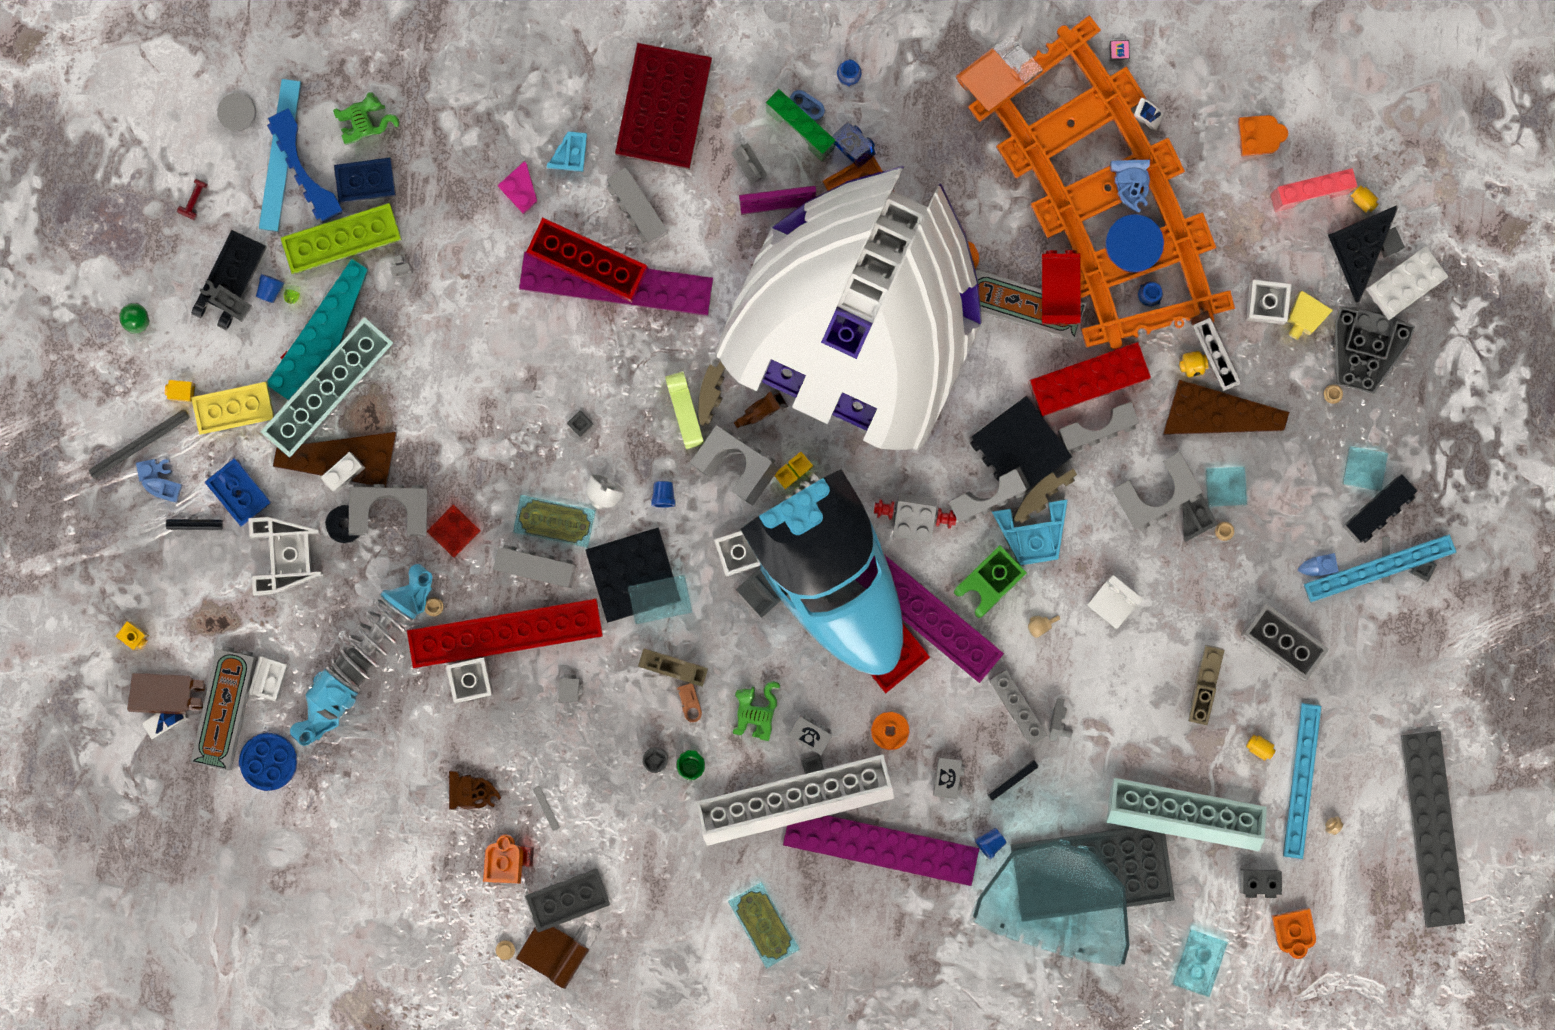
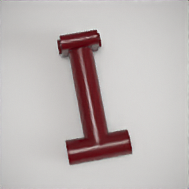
(187, 211)

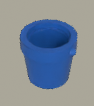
(849, 73)
(269, 288)
(1150, 294)
(663, 495)
(990, 843)

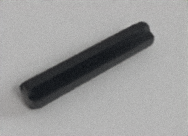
(194, 524)

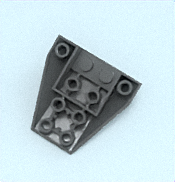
(1368, 347)

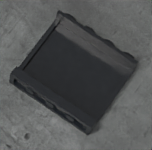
(1020, 440)

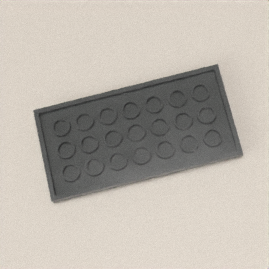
(1133, 855)

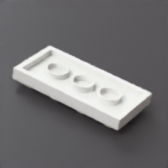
(1407, 283)

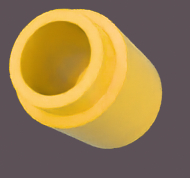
(1365, 199)
(1260, 747)

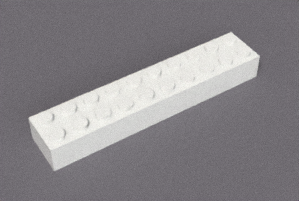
(794, 800)

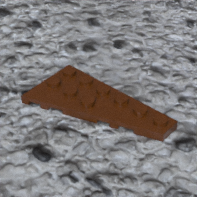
(1211, 411)
(317, 458)

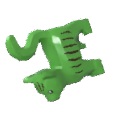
(360, 119)
(757, 715)

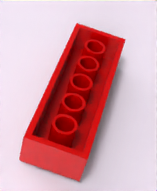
(587, 260)
(1089, 379)

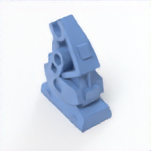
(1130, 178)

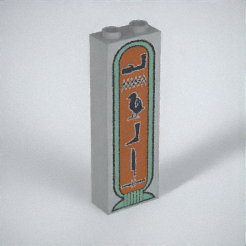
(1019, 305)
(224, 708)

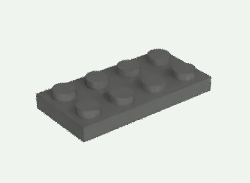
(567, 900)

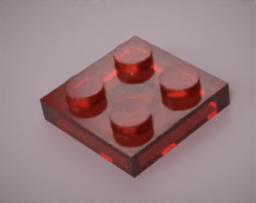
(453, 531)

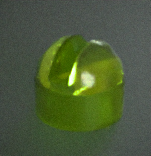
(291, 296)

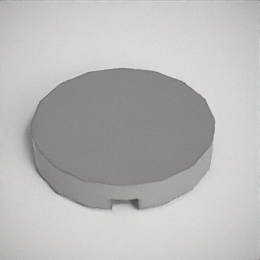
(236, 112)

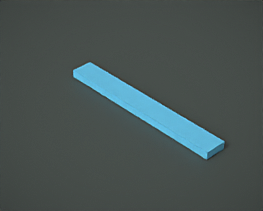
(277, 166)
(1379, 568)
(1302, 781)

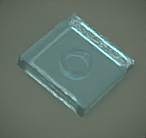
(1365, 468)
(1226, 486)

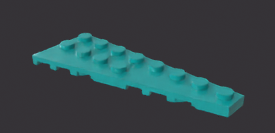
(321, 333)

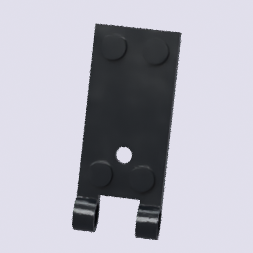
(232, 269)

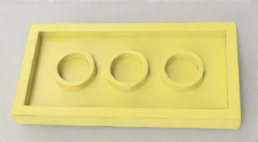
(233, 408)

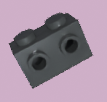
(1261, 882)

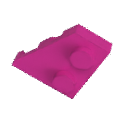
(519, 188)

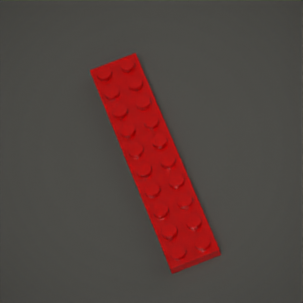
(504, 633)

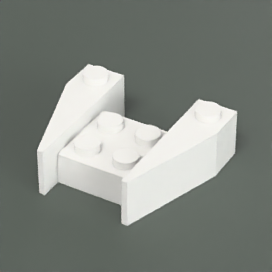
(288, 555)

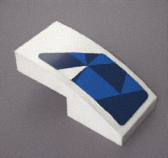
(1148, 114)
(161, 723)

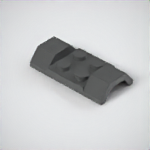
(759, 593)

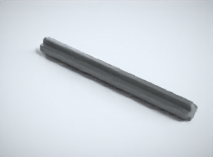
(139, 443)

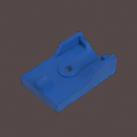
(227, 482)

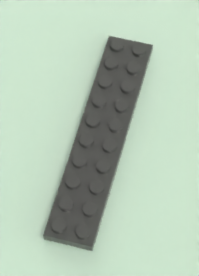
(1433, 829)

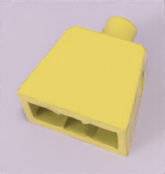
(1306, 315)

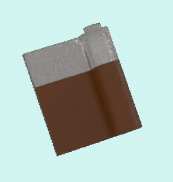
(560, 949)

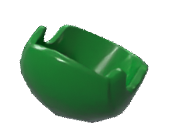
(134, 318)
(690, 765)

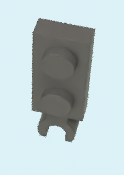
(227, 301)

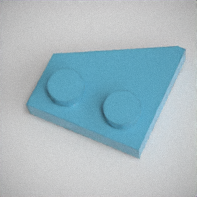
(570, 154)

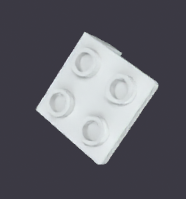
(1114, 601)

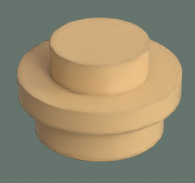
(1333, 394)
(1224, 531)
(434, 606)
(1334, 825)
(505, 950)

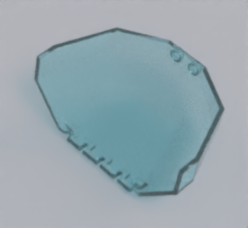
(1059, 899)

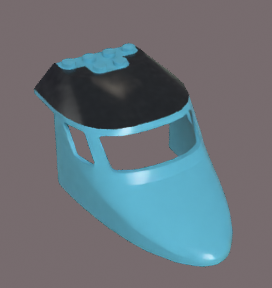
(819, 546)

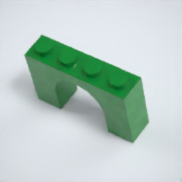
(784, 109)

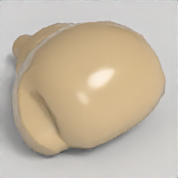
(1039, 625)

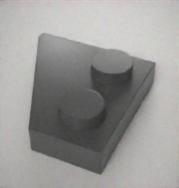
(1197, 518)

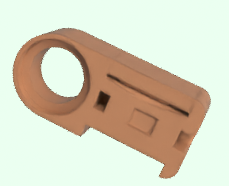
(689, 700)

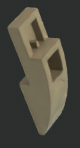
(709, 395)
(1036, 498)
(1205, 685)

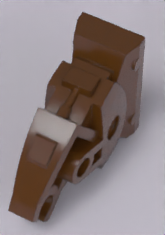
(762, 409)
(467, 789)

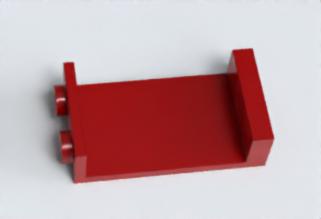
(1061, 288)

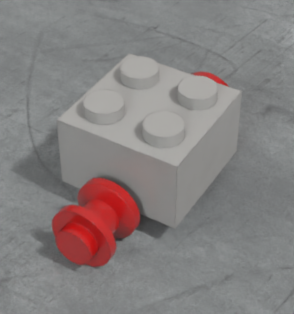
(914, 516)

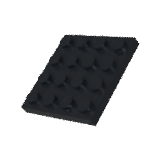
(624, 564)

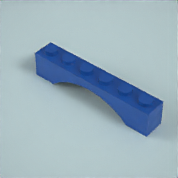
(286, 130)

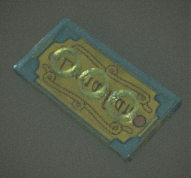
(554, 521)
(763, 925)

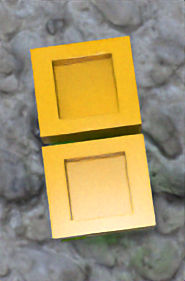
(793, 471)

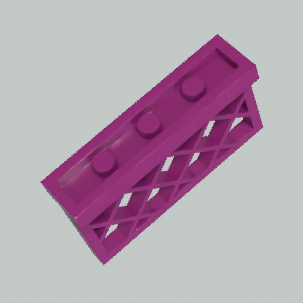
(775, 200)

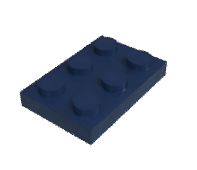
(364, 180)

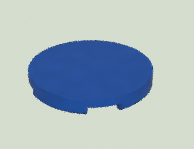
(1134, 243)
(268, 761)

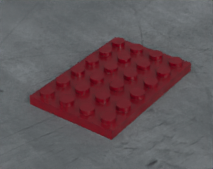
(663, 106)

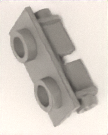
(749, 163)

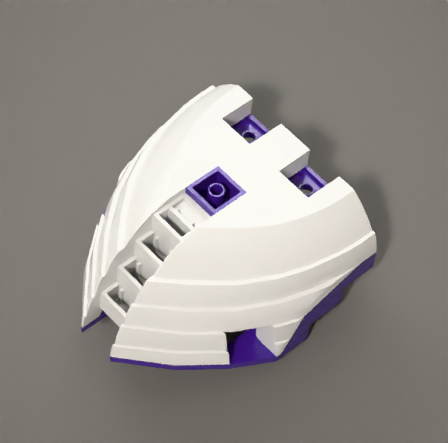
(862, 307)

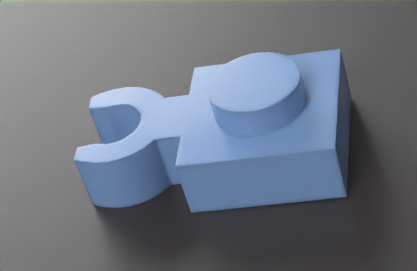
(150, 469)

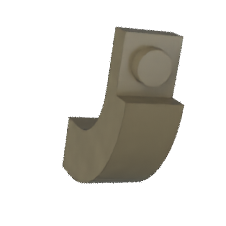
(673, 667)

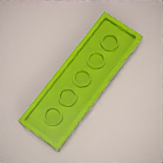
(341, 238)

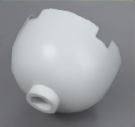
(603, 492)

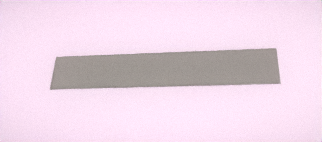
(1385, 552)
(546, 808)

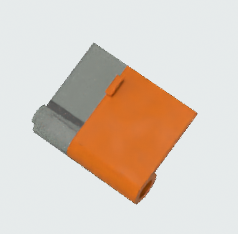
(999, 73)

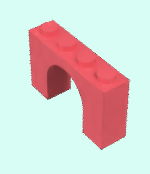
(1332, 184)

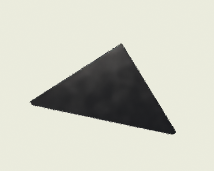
(1359, 248)

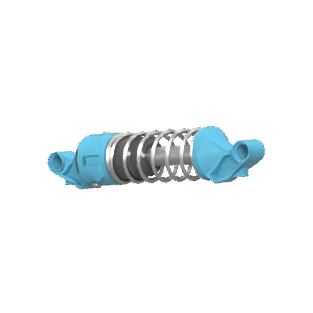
(337, 686)

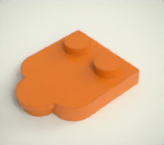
(1260, 135)
(503, 861)
(1294, 932)

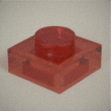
(528, 853)

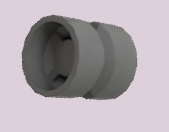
(655, 760)

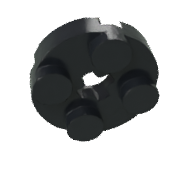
(334, 528)

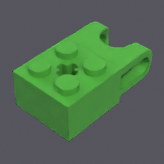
(987, 584)

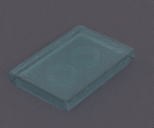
(660, 599)
(1200, 963)

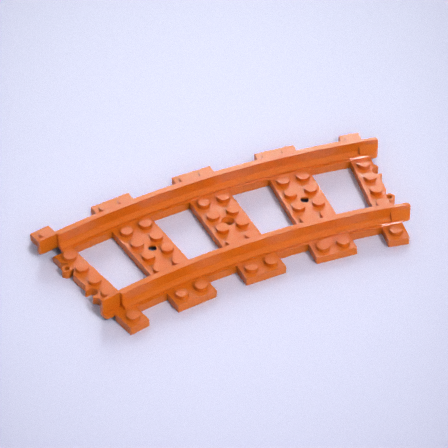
(1069, 206)

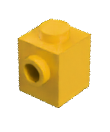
(132, 636)

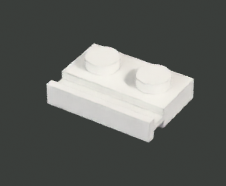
(268, 678)

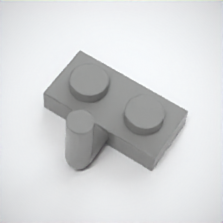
(1057, 726)

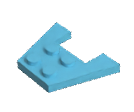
(1037, 541)

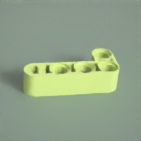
(684, 410)

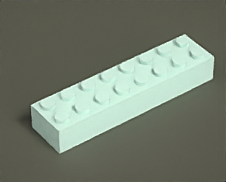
(327, 387)
(1186, 814)

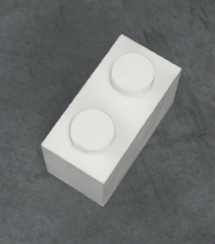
(342, 472)

